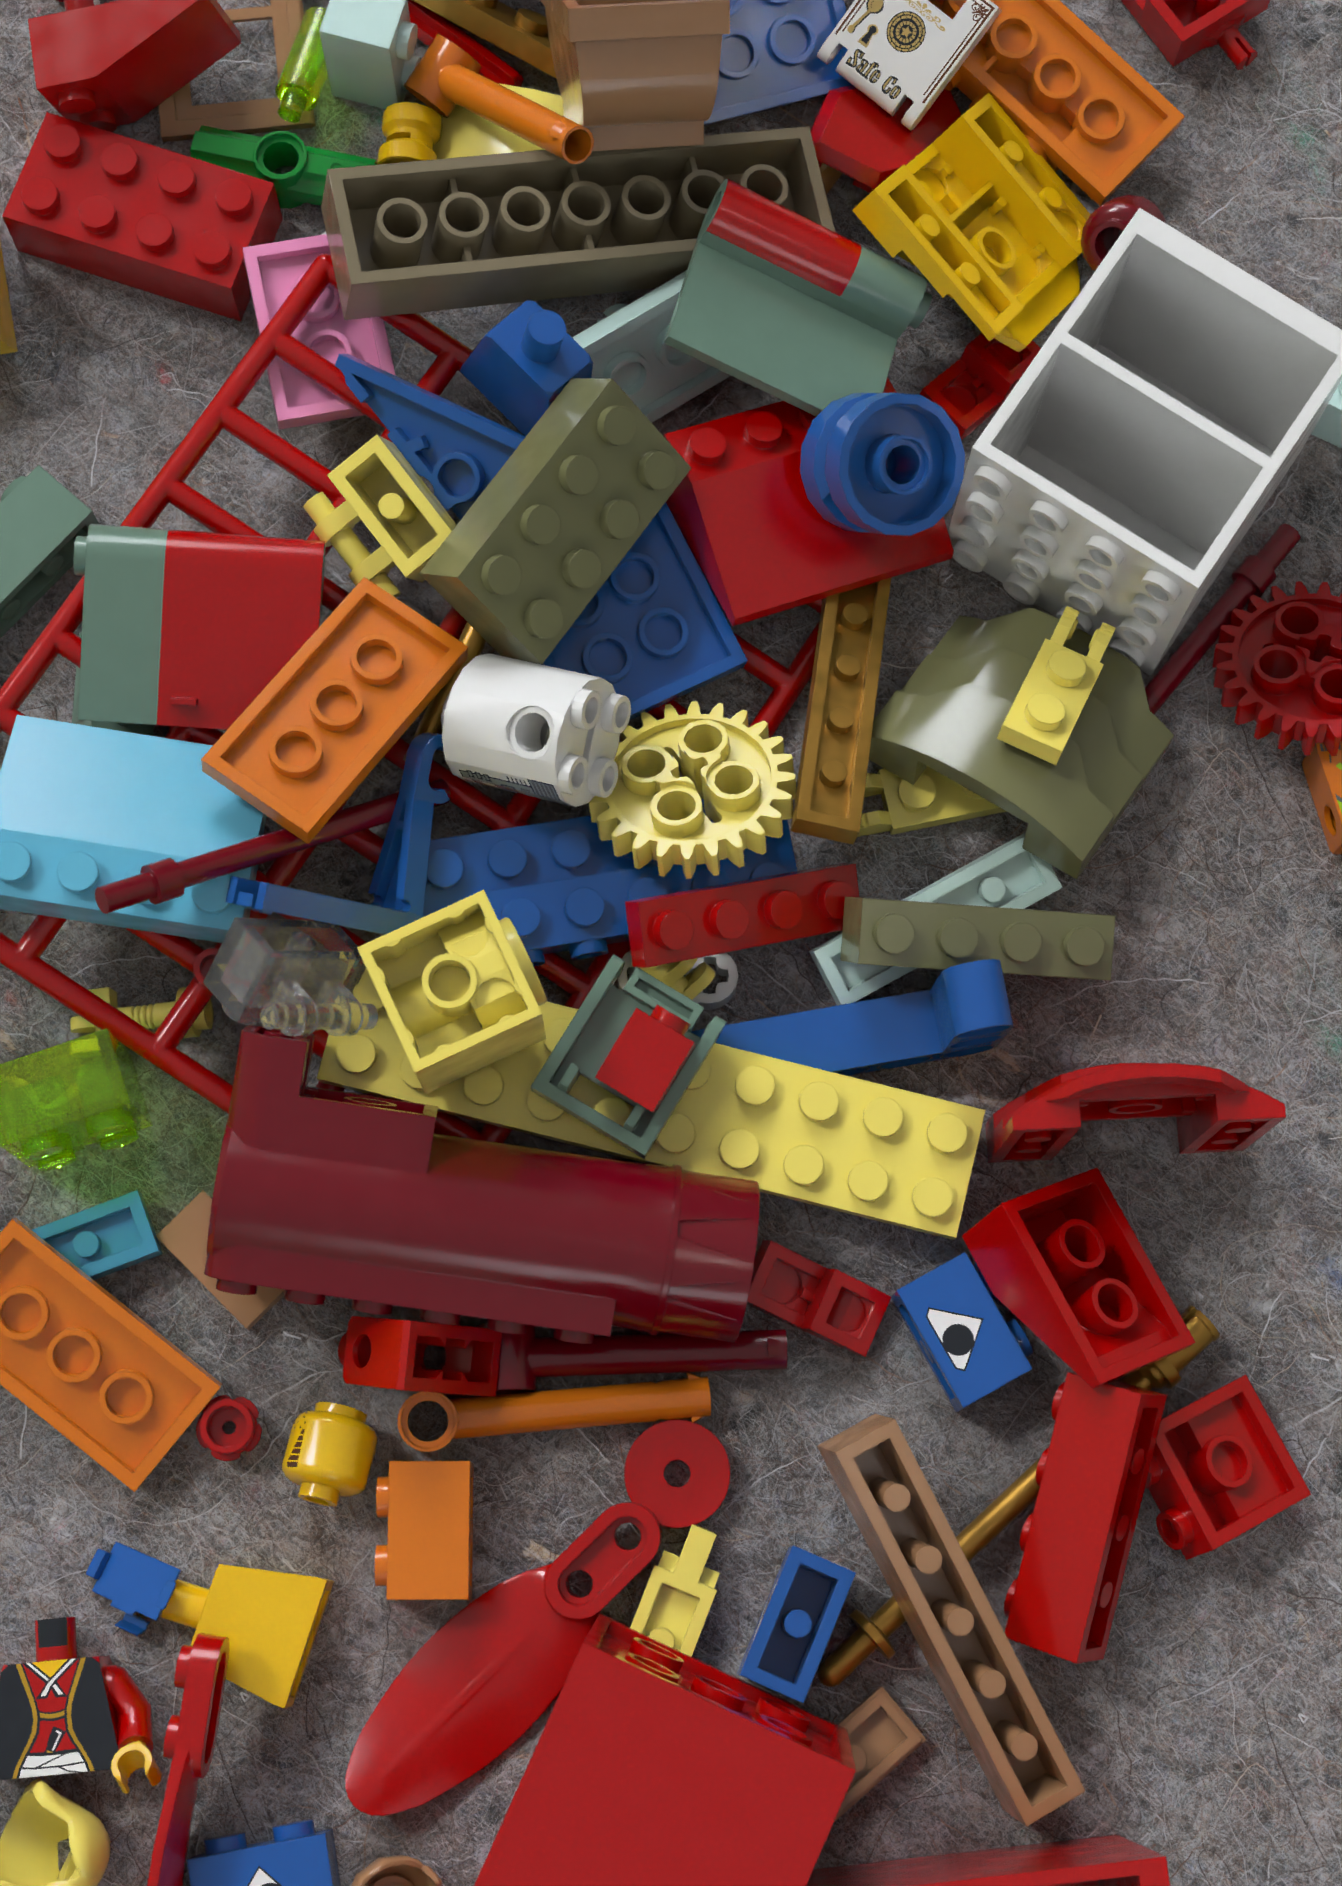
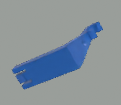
(400, 870)

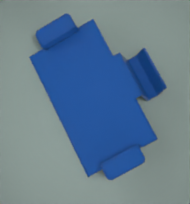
(133, 1584)

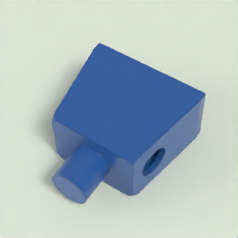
(526, 364)

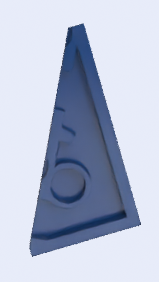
(437, 437)

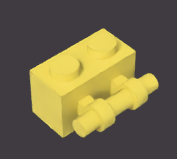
(394, 507)

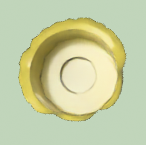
(33, 1835)

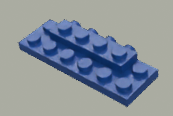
(567, 884)

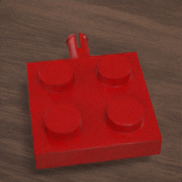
(1188, 26)

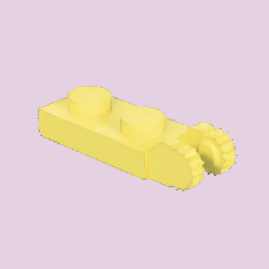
(1055, 691)
(926, 804)

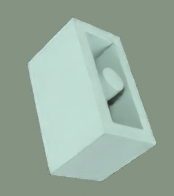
(369, 50)

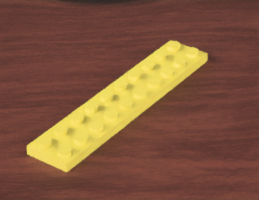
(742, 1118)

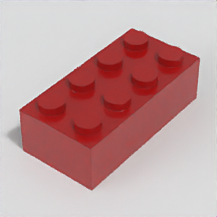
(141, 215)

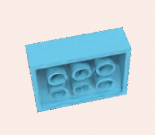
(99, 806)

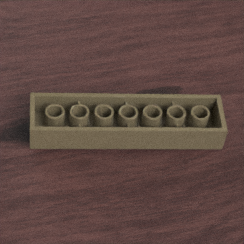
(543, 226)

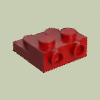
(1220, 1470)

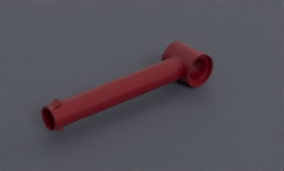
(528, 1357)

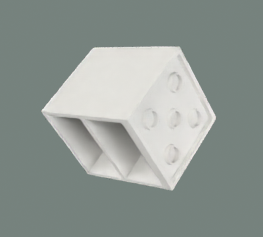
(1144, 439)

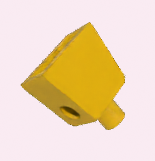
(267, 1621)

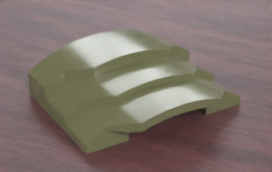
(956, 709)

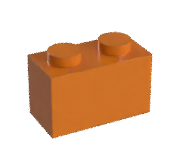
(427, 1530)

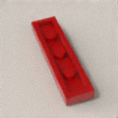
(739, 914)

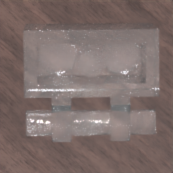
(290, 977)

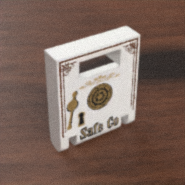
(905, 49)

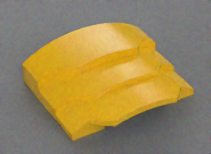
(985, 225)

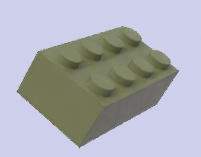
(556, 519)

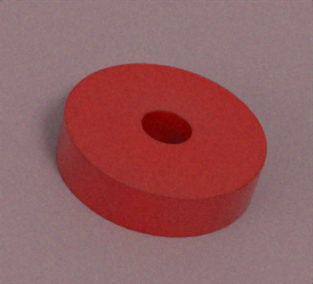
(695, 1448)

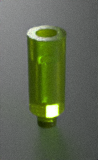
(303, 70)

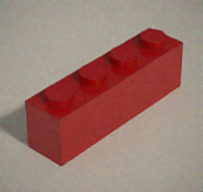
(1083, 1518)

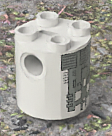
(534, 729)

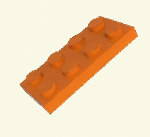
(335, 710)
(91, 1361)

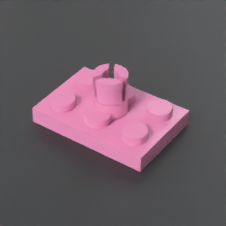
(272, 275)

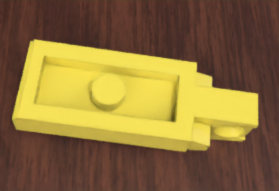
(679, 1594)

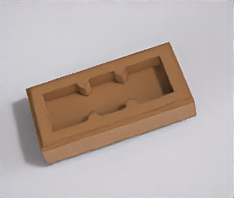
(187, 1241)

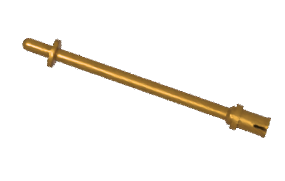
(876, 1630)

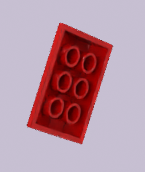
(759, 531)

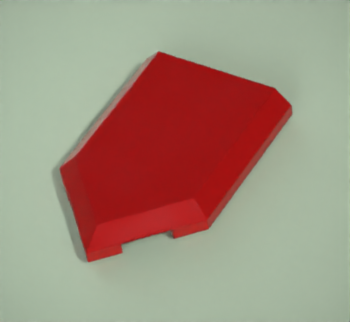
(868, 141)

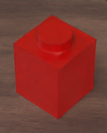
(647, 1057)

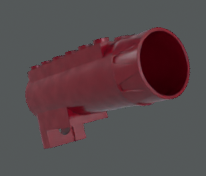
(382, 1211)

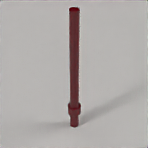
(1249, 579)
(168, 879)

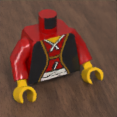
(72, 1713)

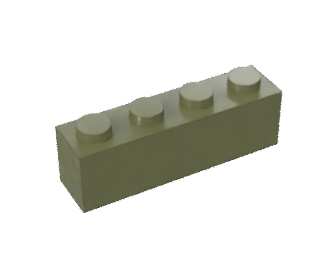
(956, 934)

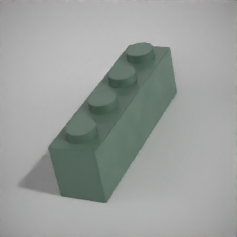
(36, 540)

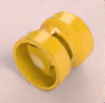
(409, 133)

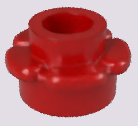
(218, 1412)

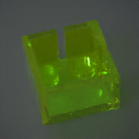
(70, 1099)

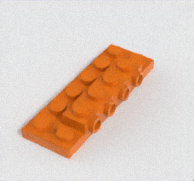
(1066, 93)

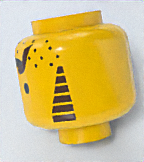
(329, 1453)

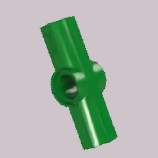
(265, 154)

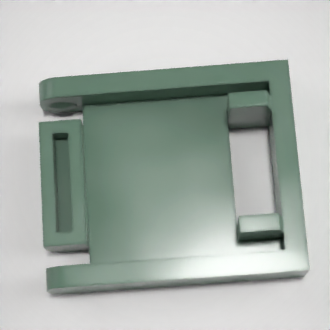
(593, 1036)

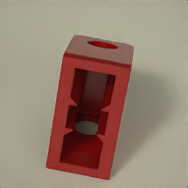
(392, 1353)

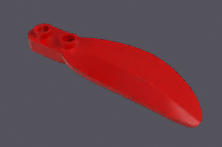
(491, 1670)
(190, 1745)

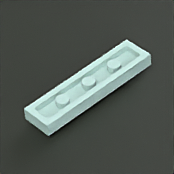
(998, 879)

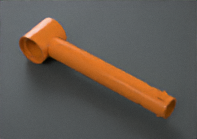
(451, 78)
(562, 1409)

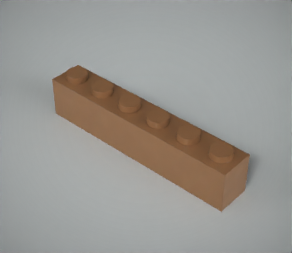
(951, 1618)

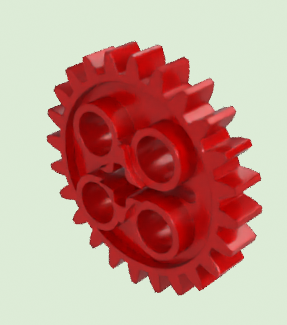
(1285, 666)

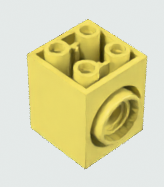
(457, 990)

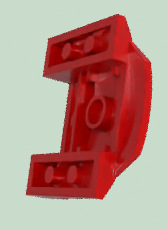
(1209, 1105)

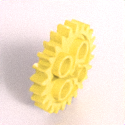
(722, 760)

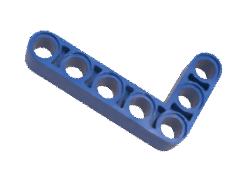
(955, 1018)

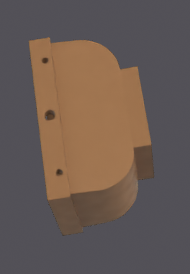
(638, 67)

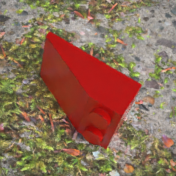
(125, 56)
(1079, 1278)

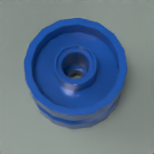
(882, 463)

